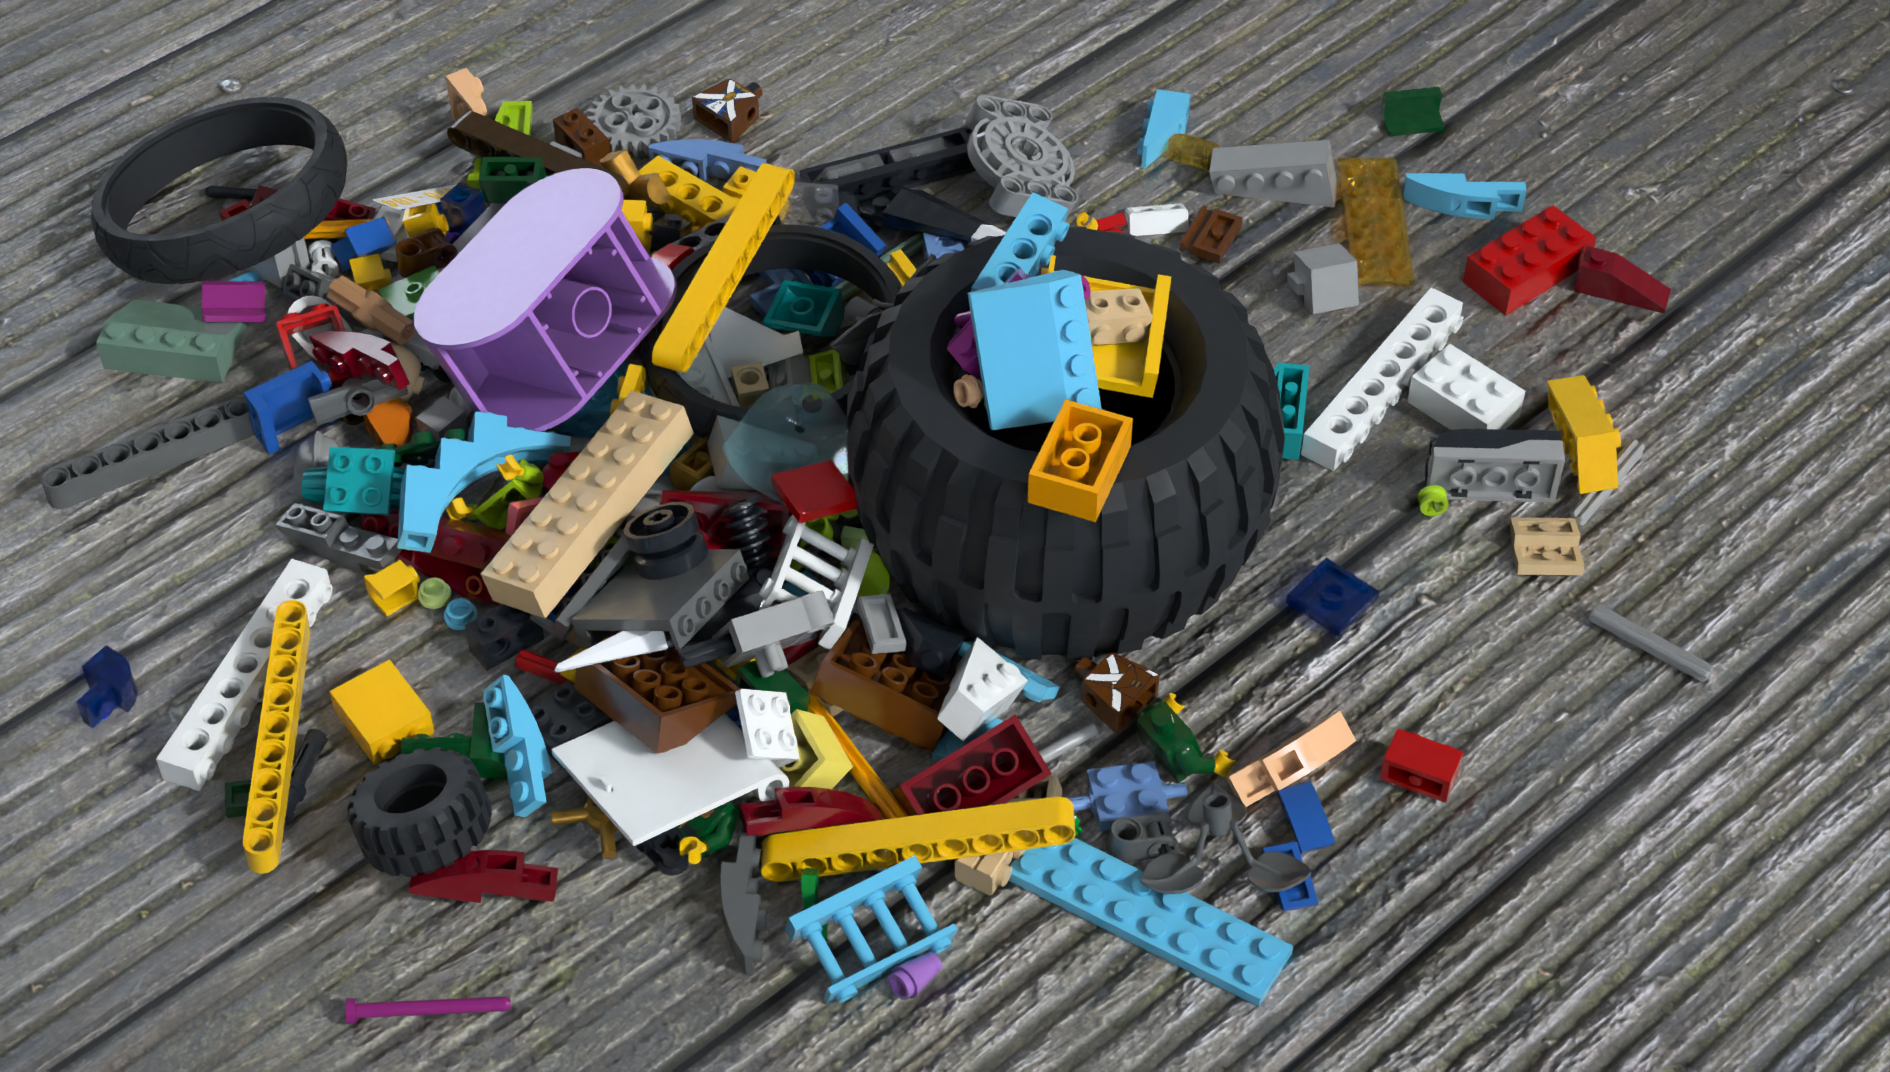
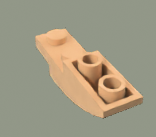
(1291, 759)

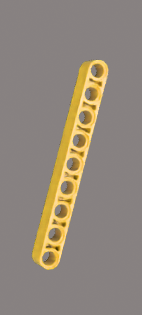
(723, 268)
(276, 737)
(926, 836)

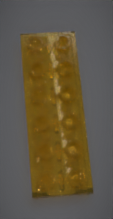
(1375, 220)

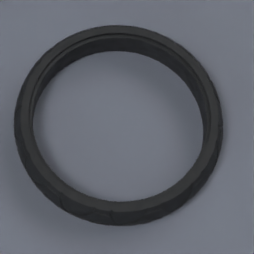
(238, 240)
(782, 248)

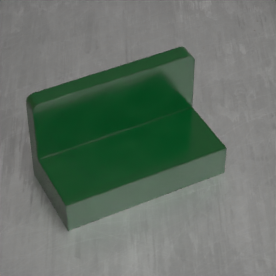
(1412, 111)

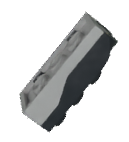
(1496, 464)

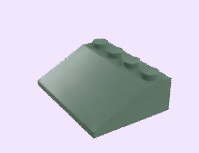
(169, 342)

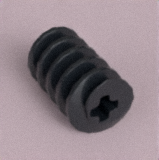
(749, 532)

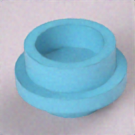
(459, 613)

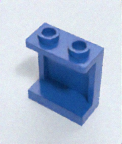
(851, 225)
(284, 403)

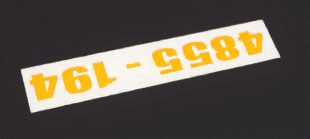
(415, 198)

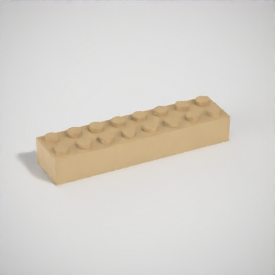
(587, 504)

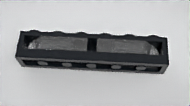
(902, 164)

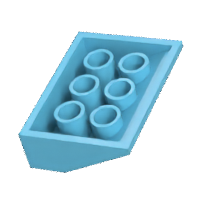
(1033, 348)

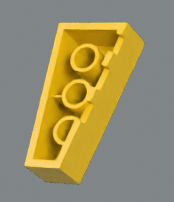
(1585, 433)

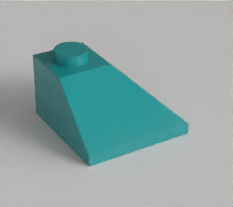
(806, 309)

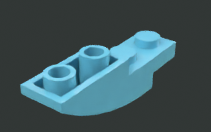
(1456, 197)
(519, 738)

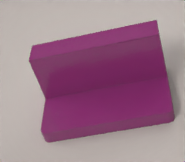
(233, 301)

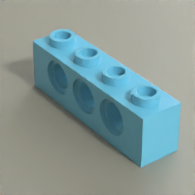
(1030, 238)

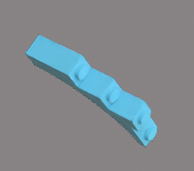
(459, 463)

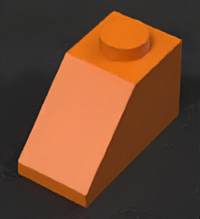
(390, 423)

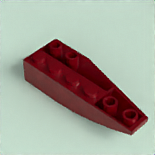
(456, 556)

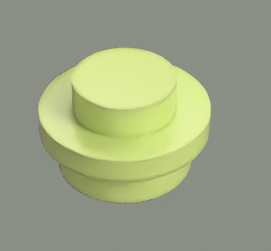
(434, 593)

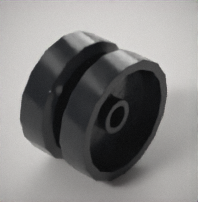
(666, 540)

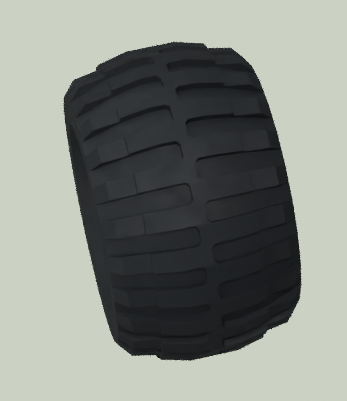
(954, 499)

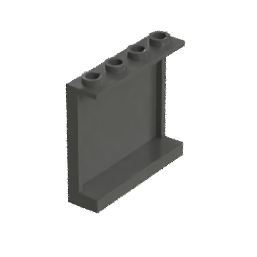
(668, 604)

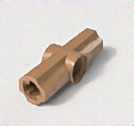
(371, 310)

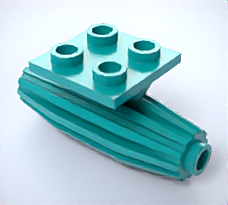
(355, 481)

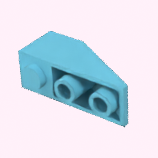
(1167, 117)

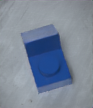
(364, 240)

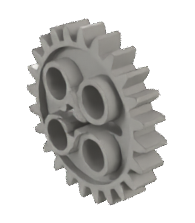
(636, 118)

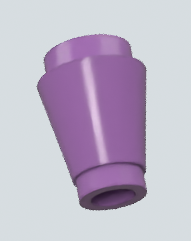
(912, 976)

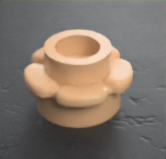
(968, 391)

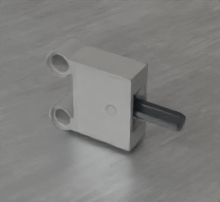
(763, 635)

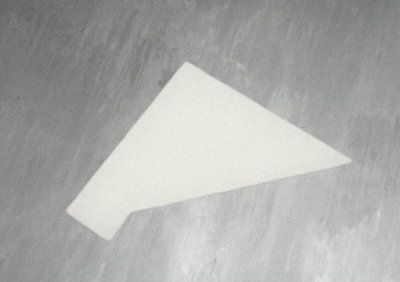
(745, 342)

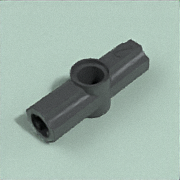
(339, 401)

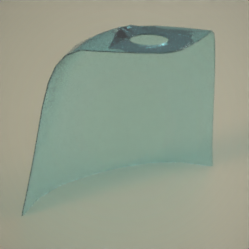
(770, 445)

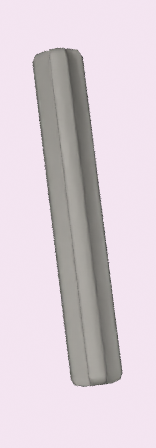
(1591, 501)
(1650, 643)

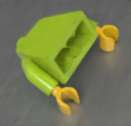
(516, 483)

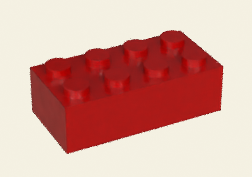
(1527, 260)

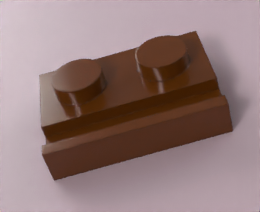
(1211, 234)

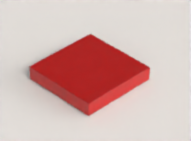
(814, 491)

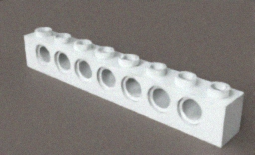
(1382, 379)
(237, 683)

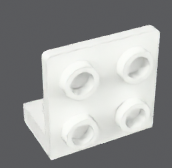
(767, 726)

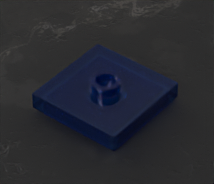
(1332, 596)

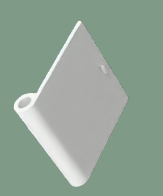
(659, 791)

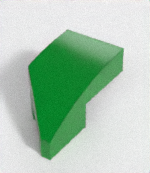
(809, 888)

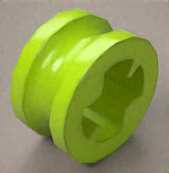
(1433, 500)

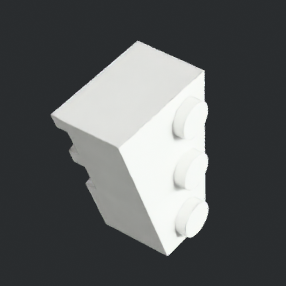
(979, 690)

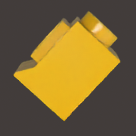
(393, 587)

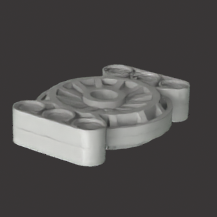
(1018, 154)

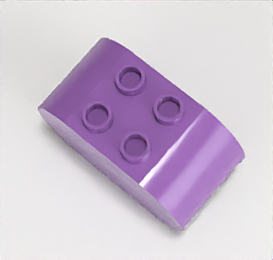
(545, 301)

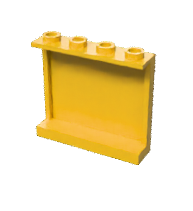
(1131, 365)

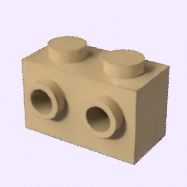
(1118, 316)

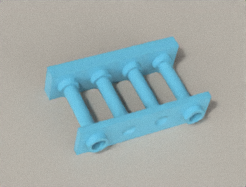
(871, 894)

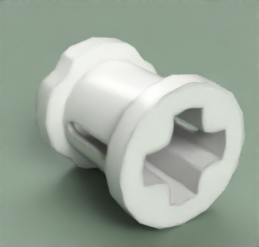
(315, 255)

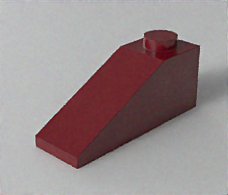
(1617, 279)

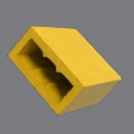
(381, 711)

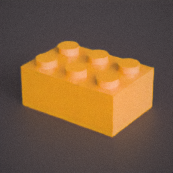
(1080, 460)

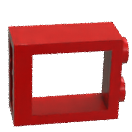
(295, 323)

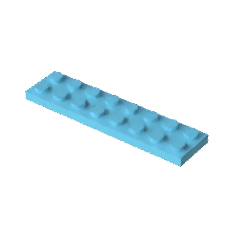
(1167, 925)

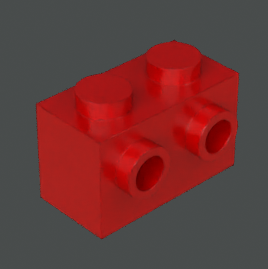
(1421, 765)

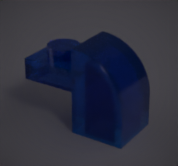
(461, 207)
(109, 684)

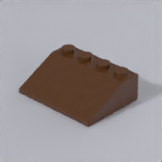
(883, 689)
(657, 696)

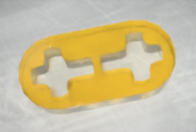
(1192, 150)

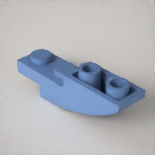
(705, 157)

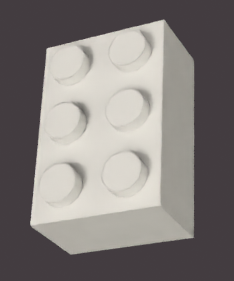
(1464, 393)

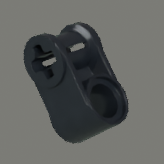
(665, 852)

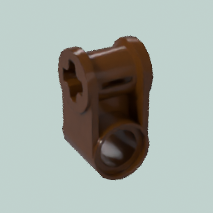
(423, 252)

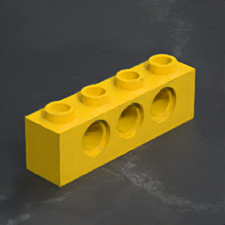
(689, 195)

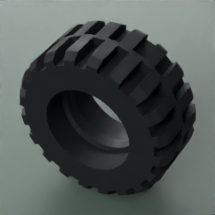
(419, 812)

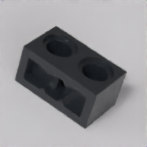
(501, 635)

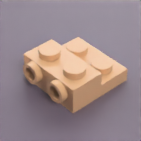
(465, 93)

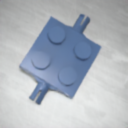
(1126, 792)

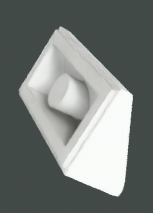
(1157, 219)

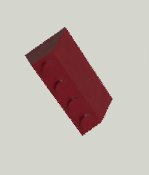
(978, 774)

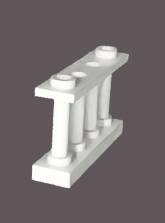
(846, 580)

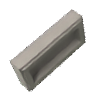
(881, 623)

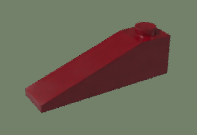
(708, 510)

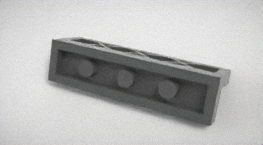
(591, 584)

